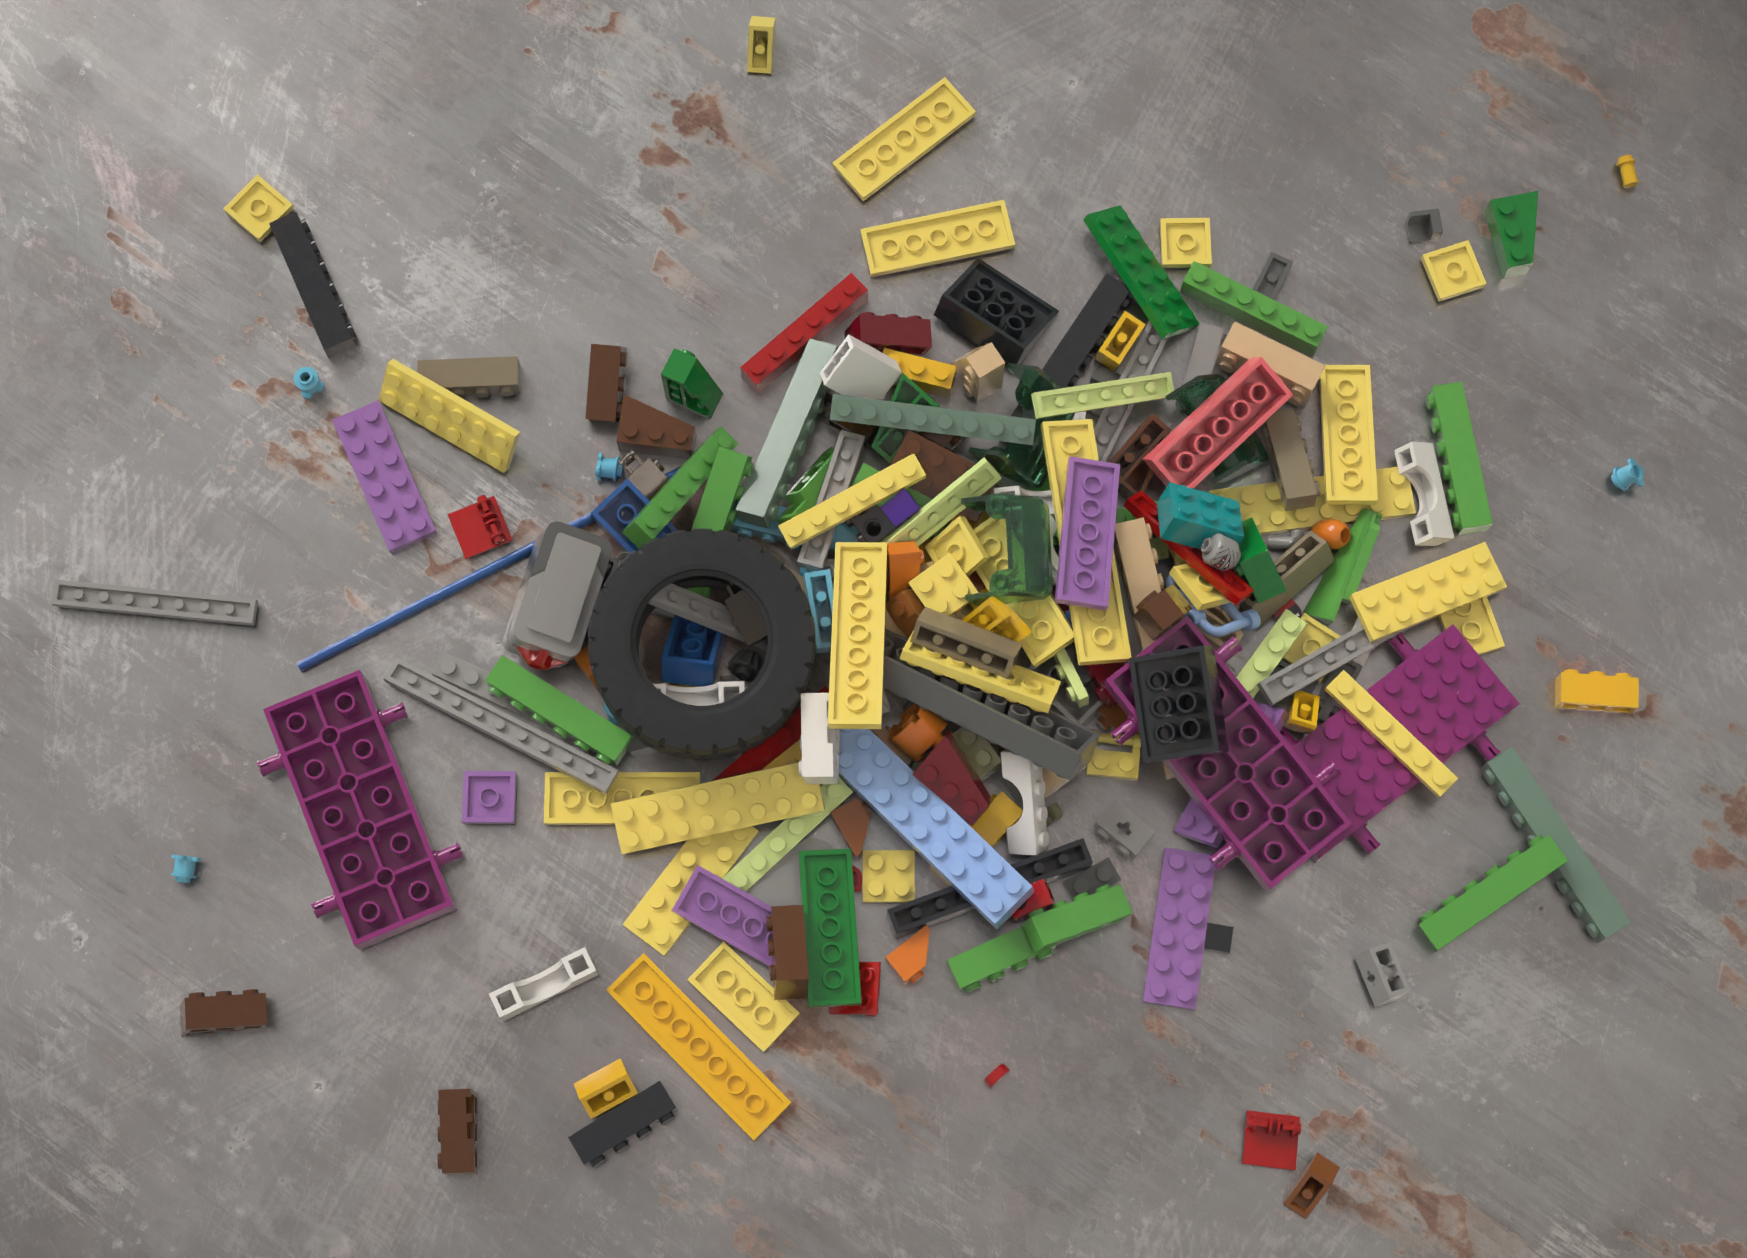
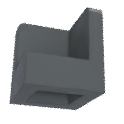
(1424, 226)

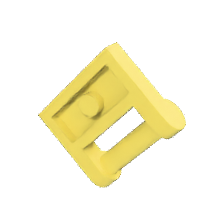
(1115, 763)

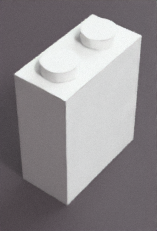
(860, 370)

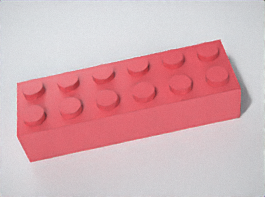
(1219, 425)

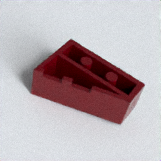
(892, 332)
(954, 780)

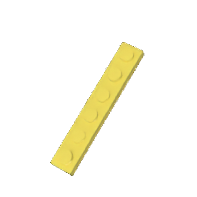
(852, 501)
(1391, 734)

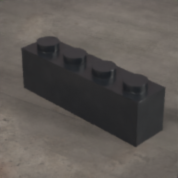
(622, 1124)

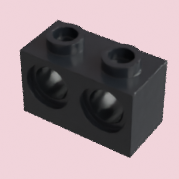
(872, 517)

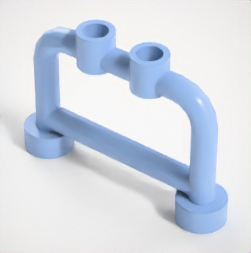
(1247, 619)

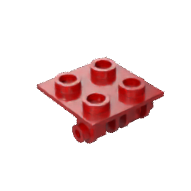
(480, 526)
(870, 993)
(1271, 1140)

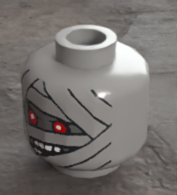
(1220, 552)

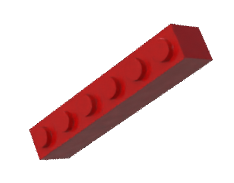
(812, 324)

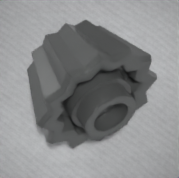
(745, 664)

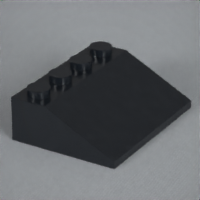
(995, 310)
(1178, 704)

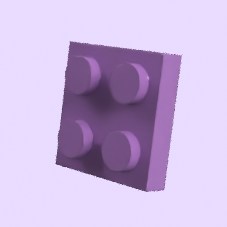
(489, 797)

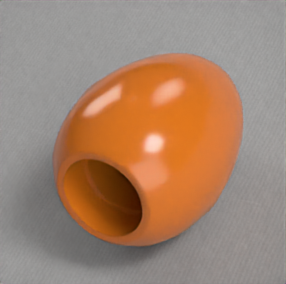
(1333, 531)

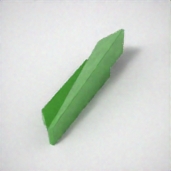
(807, 489)
(1347, 570)

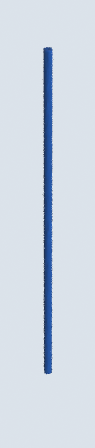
(433, 598)

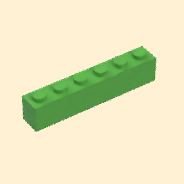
(1253, 309)
(1459, 458)
(678, 489)
(721, 495)
(558, 710)
(1492, 892)

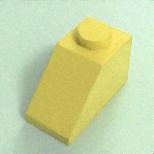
(761, 44)

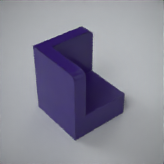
(900, 507)

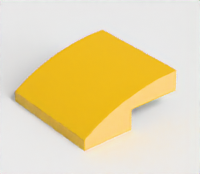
(999, 619)

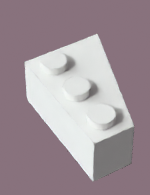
(818, 743)

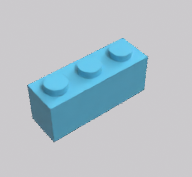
(820, 597)

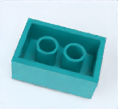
(1193, 515)

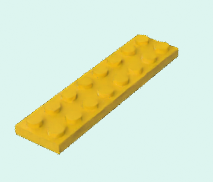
(699, 1047)

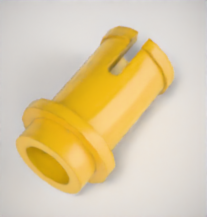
(1628, 171)

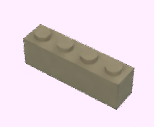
(474, 375)
(1290, 460)
(1297, 569)
(966, 642)

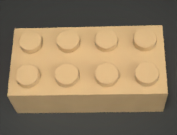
(1293, 368)

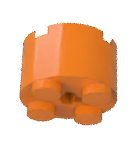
(917, 731)

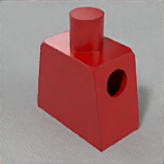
(1039, 899)

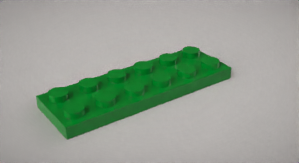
(1141, 272)
(830, 927)

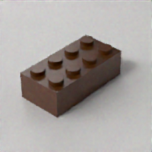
(940, 466)

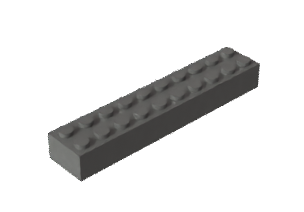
(1038, 736)

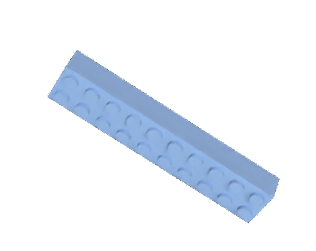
(931, 826)

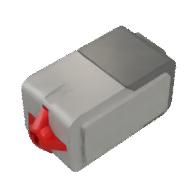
(558, 595)

